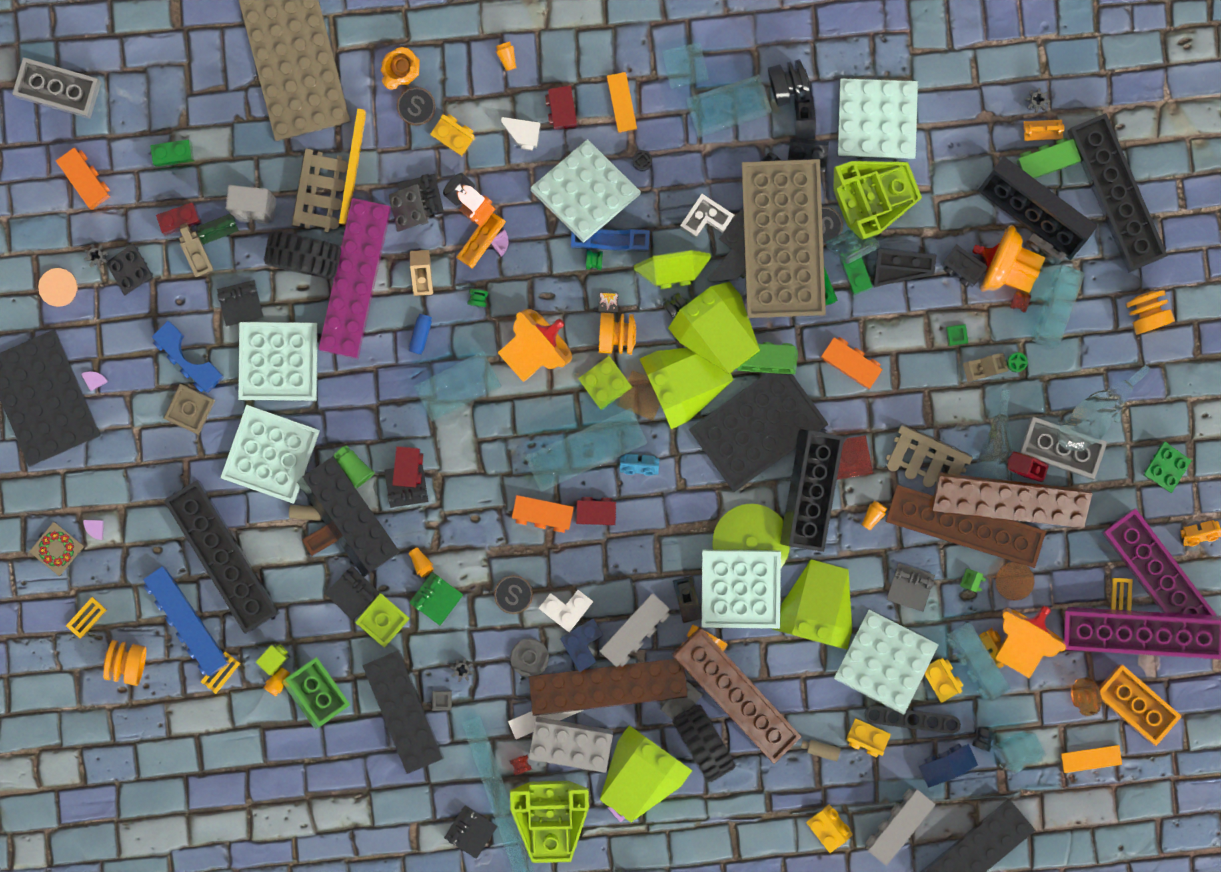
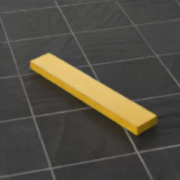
(352, 166)

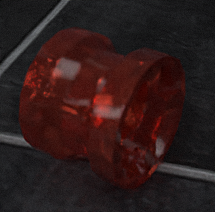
(1020, 301)
(520, 764)

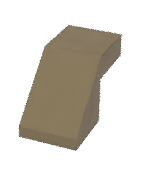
(985, 367)

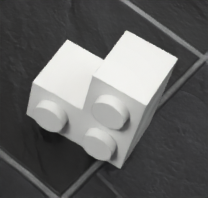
(705, 212)
(566, 614)

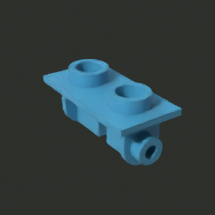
(630, 465)

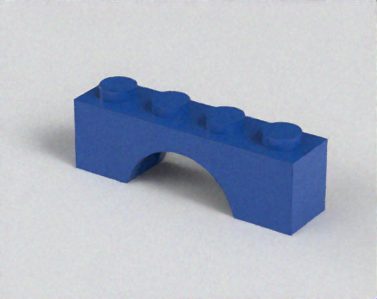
(615, 240)
(170, 339)

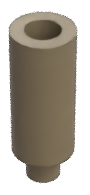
(303, 512)
(821, 749)

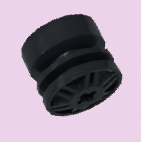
(788, 83)

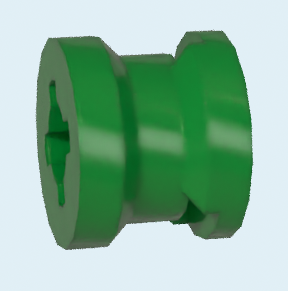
(594, 260)
(477, 300)
(1019, 360)

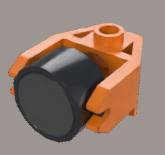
(474, 206)

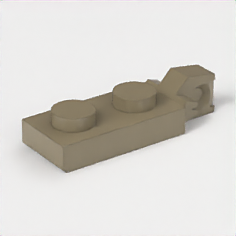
(194, 251)

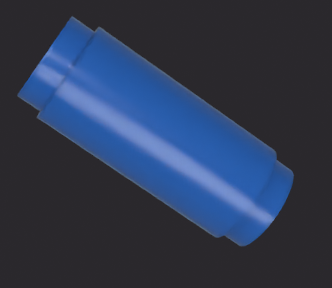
(420, 334)

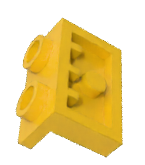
(453, 135)
(942, 679)
(867, 737)

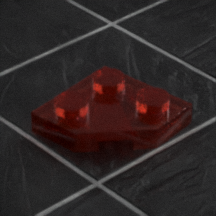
(854, 458)

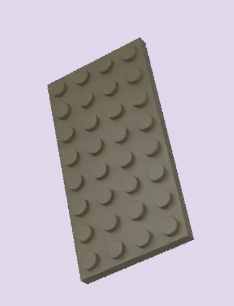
(295, 66)
(783, 238)

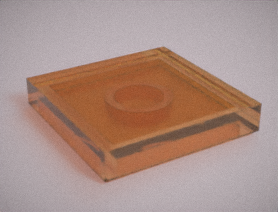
(640, 397)

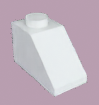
(523, 132)

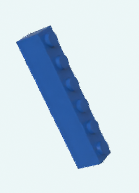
(186, 621)

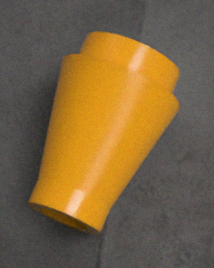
(506, 55)
(874, 514)
(421, 563)
(274, 683)

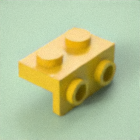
(829, 828)

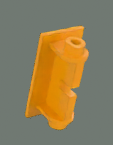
(1043, 130)
(1192, 536)
(992, 640)

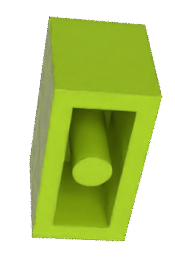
(273, 659)

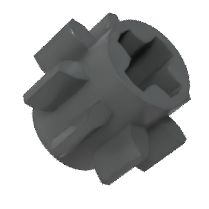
(1042, 96)
(94, 250)
(458, 672)

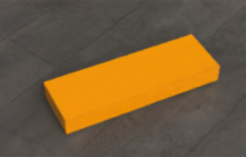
(622, 102)
(480, 240)
(1091, 758)

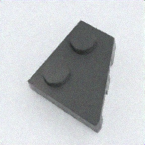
(1051, 255)

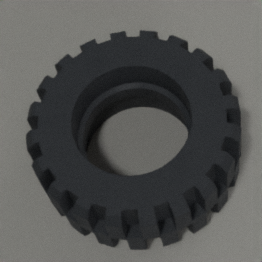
(302, 254)
(703, 743)

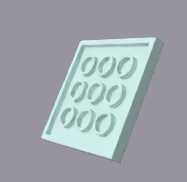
(877, 118)
(585, 190)
(278, 361)
(270, 454)
(741, 588)
(886, 661)

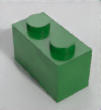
(172, 153)
(856, 276)

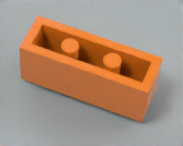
(83, 178)
(852, 362)
(542, 513)

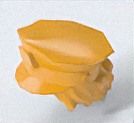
(399, 67)

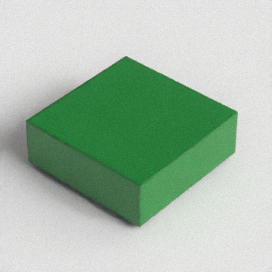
(957, 335)

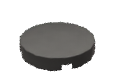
(529, 657)

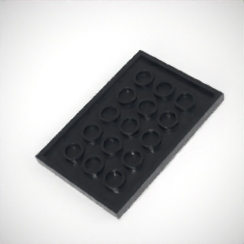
(44, 399)
(757, 427)

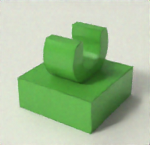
(971, 580)

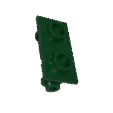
(217, 229)

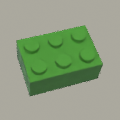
(316, 693)

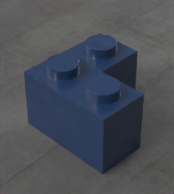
(577, 642)
(948, 765)

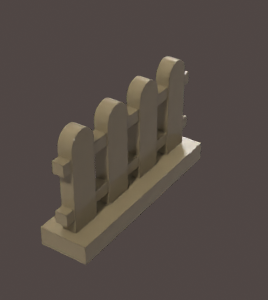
(317, 181)
(921, 451)

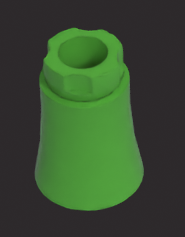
(353, 466)

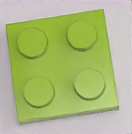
(605, 382)
(382, 620)

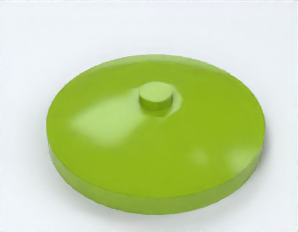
(750, 529)

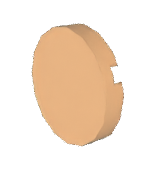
(58, 287)

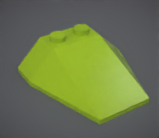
(874, 194)
(673, 268)
(717, 327)
(683, 382)
(819, 606)
(640, 775)
(550, 818)

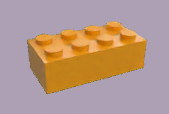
(1138, 705)

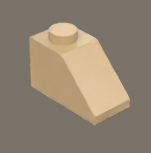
(421, 272)

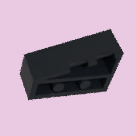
(901, 265)

